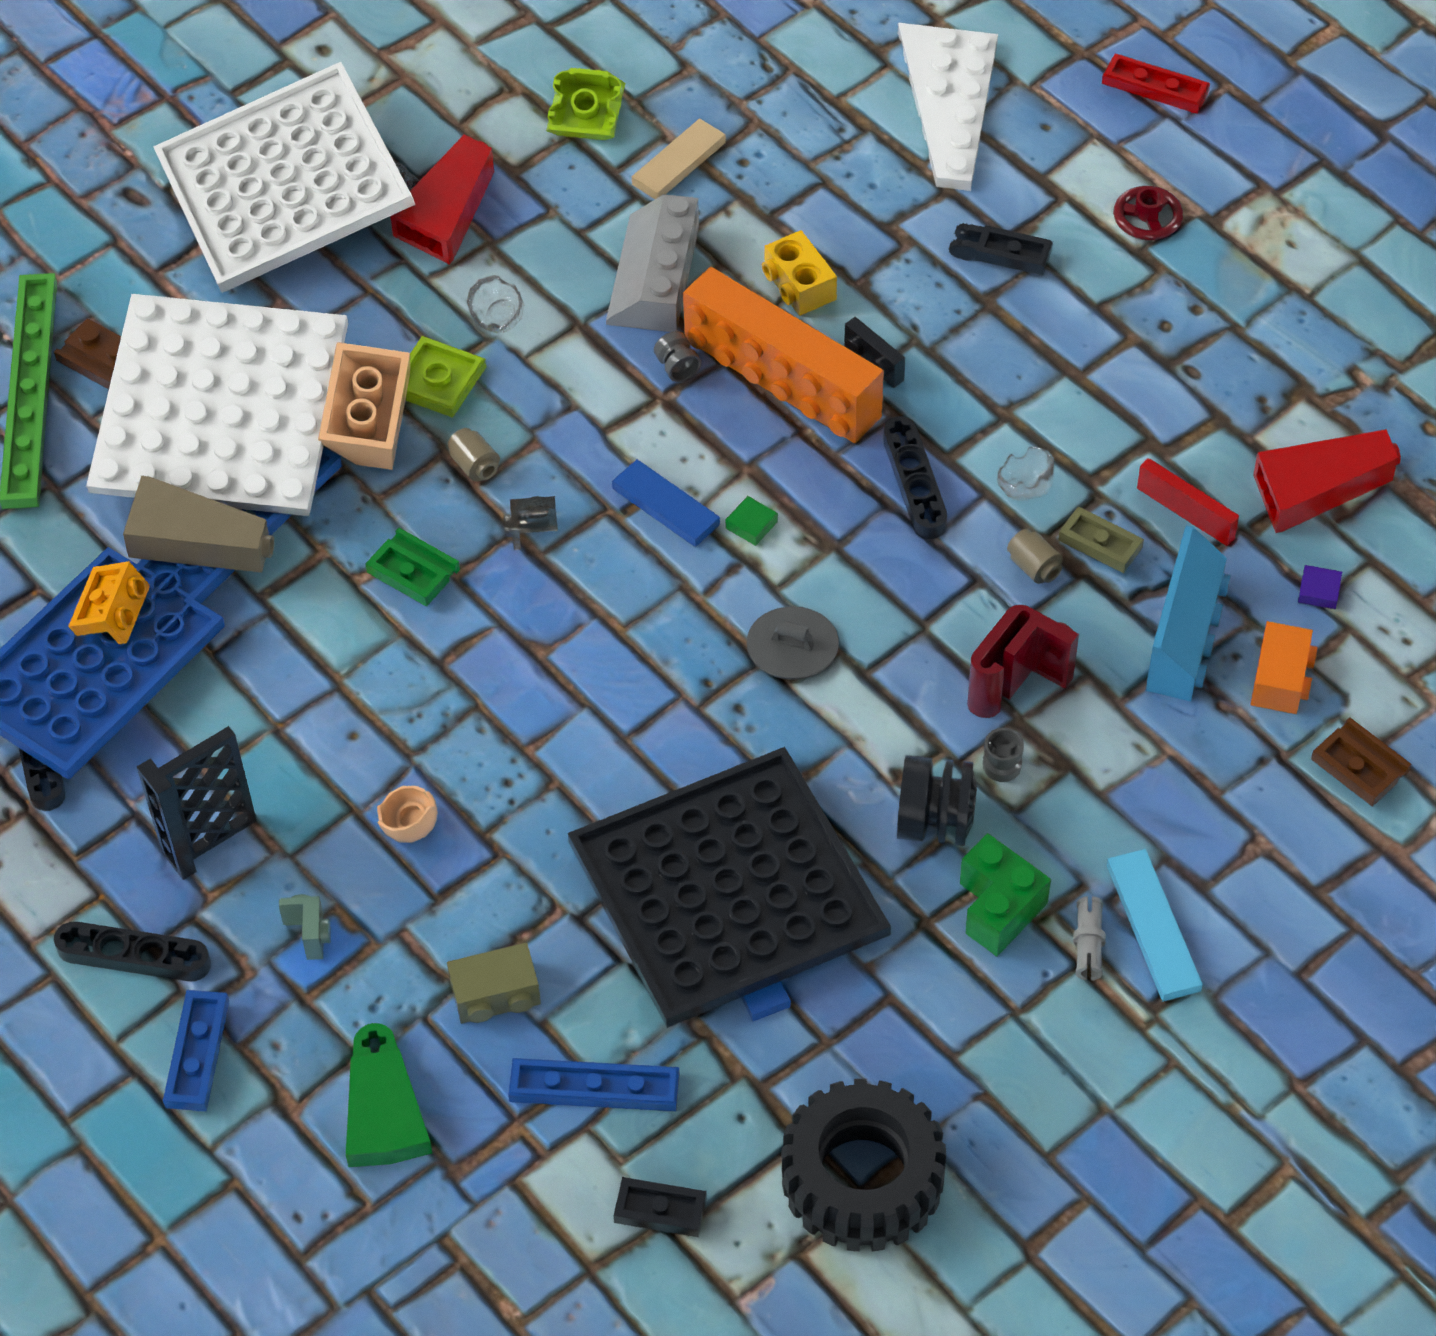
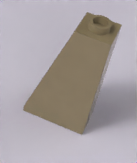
(194, 530)

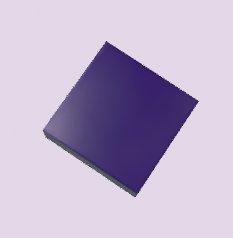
(1320, 587)

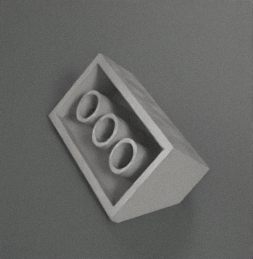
(655, 264)

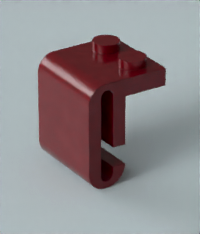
(1012, 650)

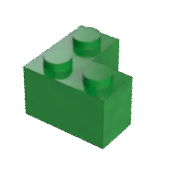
(1007, 892)

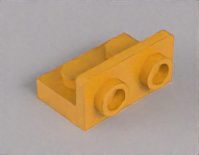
(110, 601)

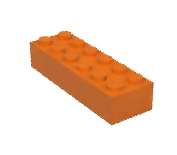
(783, 355)

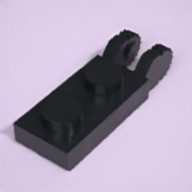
(1001, 248)

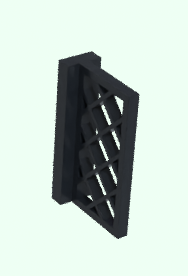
(172, 814)

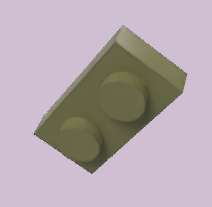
(1100, 539)

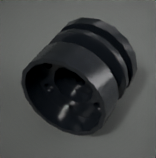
(935, 800)

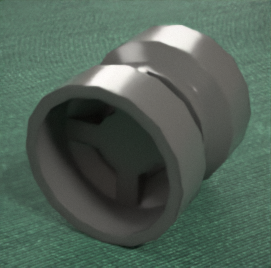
(679, 360)
(1003, 754)

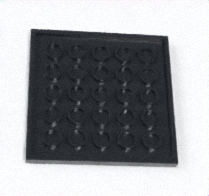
(727, 886)

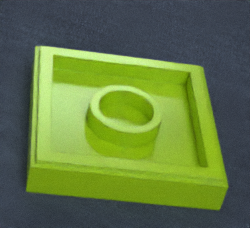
(442, 376)

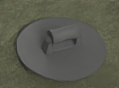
(792, 642)

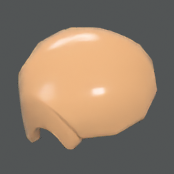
(407, 814)

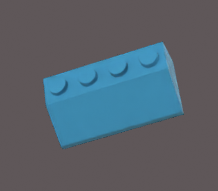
(1187, 618)

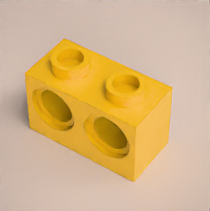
(799, 273)

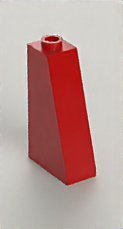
(446, 200)
(1322, 474)

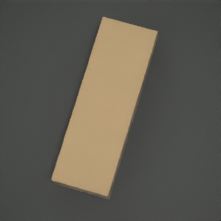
(678, 159)

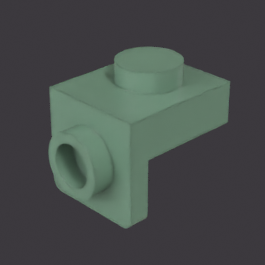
(308, 912)

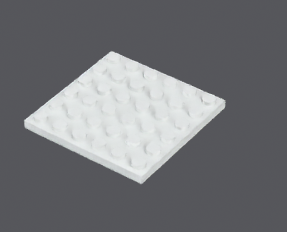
(283, 176)
(218, 402)

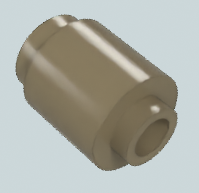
(473, 454)
(1035, 556)

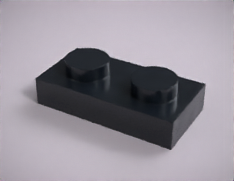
(876, 350)
(660, 1207)

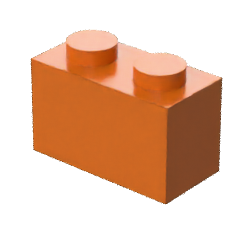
(1282, 668)

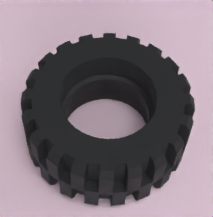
(863, 1114)

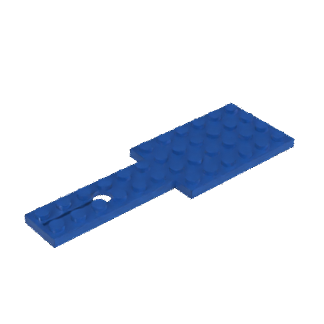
(76, 692)

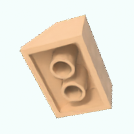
(365, 404)

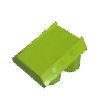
(585, 104)

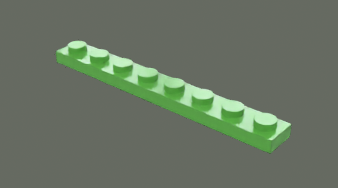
(28, 391)

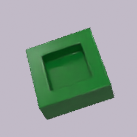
(751, 520)

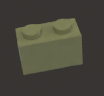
(494, 983)

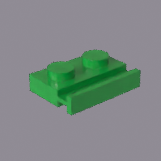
(412, 567)

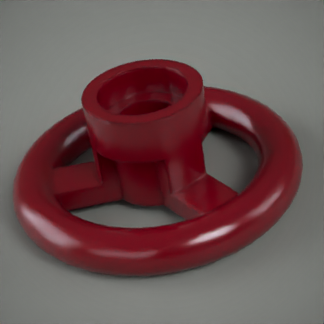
(1148, 204)

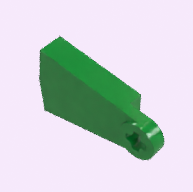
(382, 1106)

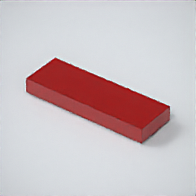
(1156, 83)
(1187, 501)

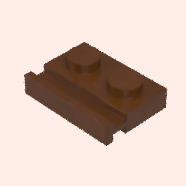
(91, 352)
(1361, 761)

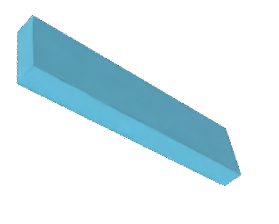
(1154, 925)

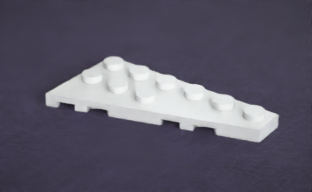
(950, 90)

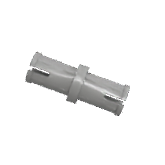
(1089, 938)

